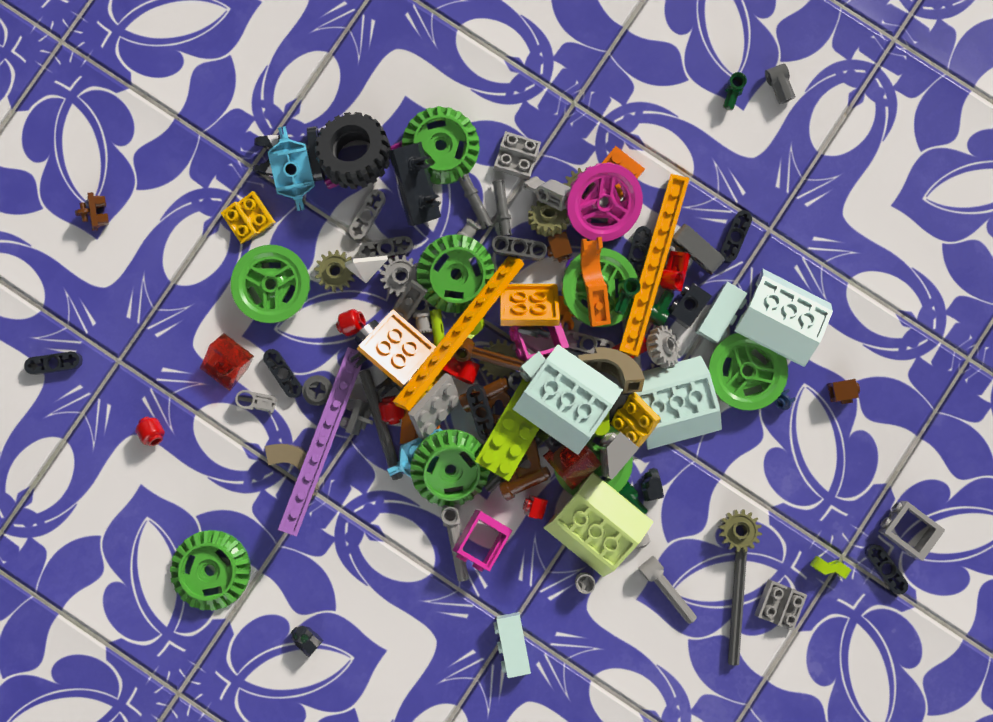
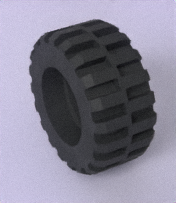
(349, 129)

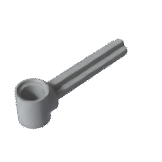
(454, 534)
(653, 571)

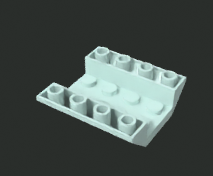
(785, 318)
(568, 399)
(683, 401)

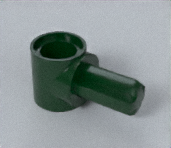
(734, 91)
(625, 295)
(659, 311)
(631, 494)

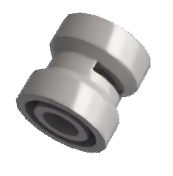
(584, 586)

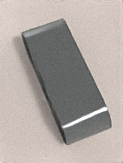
(528, 245)
(698, 248)

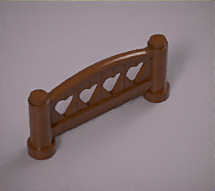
(523, 477)

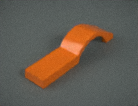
(595, 285)

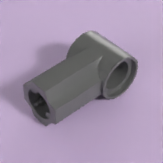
(778, 78)

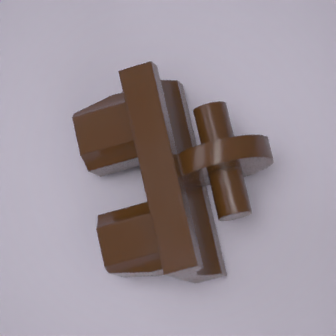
(94, 202)

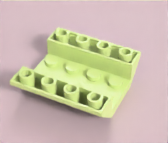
(599, 525)

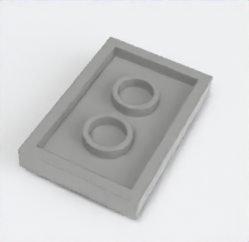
(434, 406)

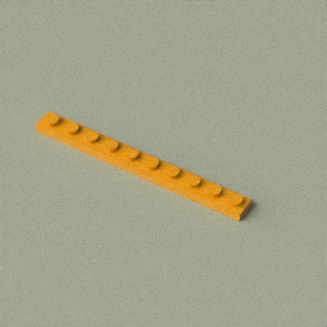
(654, 265)
(458, 333)

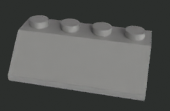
(615, 453)

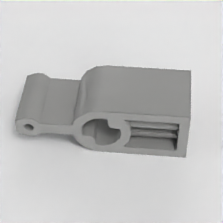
(550, 192)

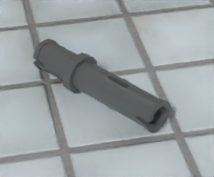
(471, 194)
(502, 208)

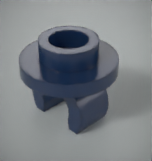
(784, 401)

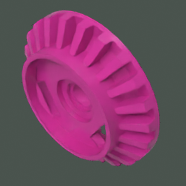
(620, 214)

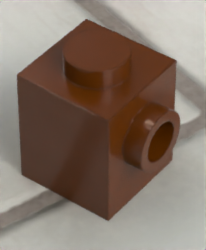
(559, 247)
(844, 391)

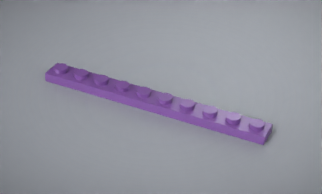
(320, 445)

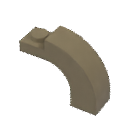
(618, 365)
(289, 454)

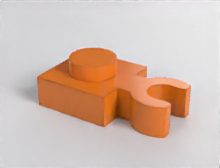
(565, 314)

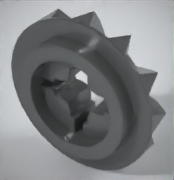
(313, 382)

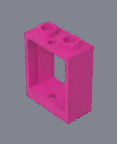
(557, 335)
(504, 533)

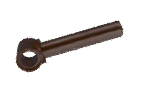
(485, 355)

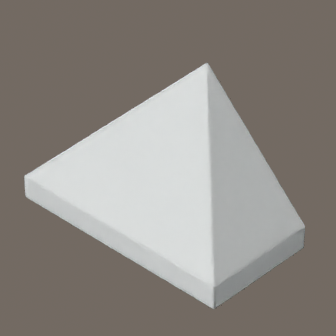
(365, 267)

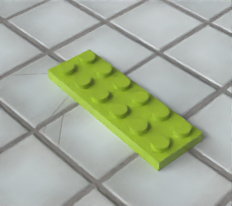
(508, 439)

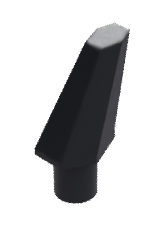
(534, 331)

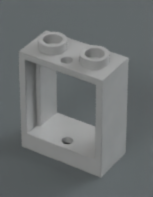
(926, 542)

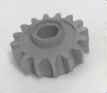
(393, 270)
(663, 347)

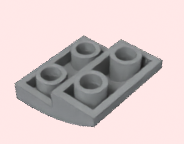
(517, 155)
(780, 605)

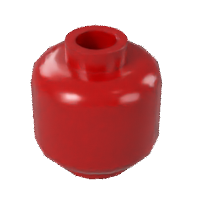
(350, 322)
(389, 411)
(150, 431)

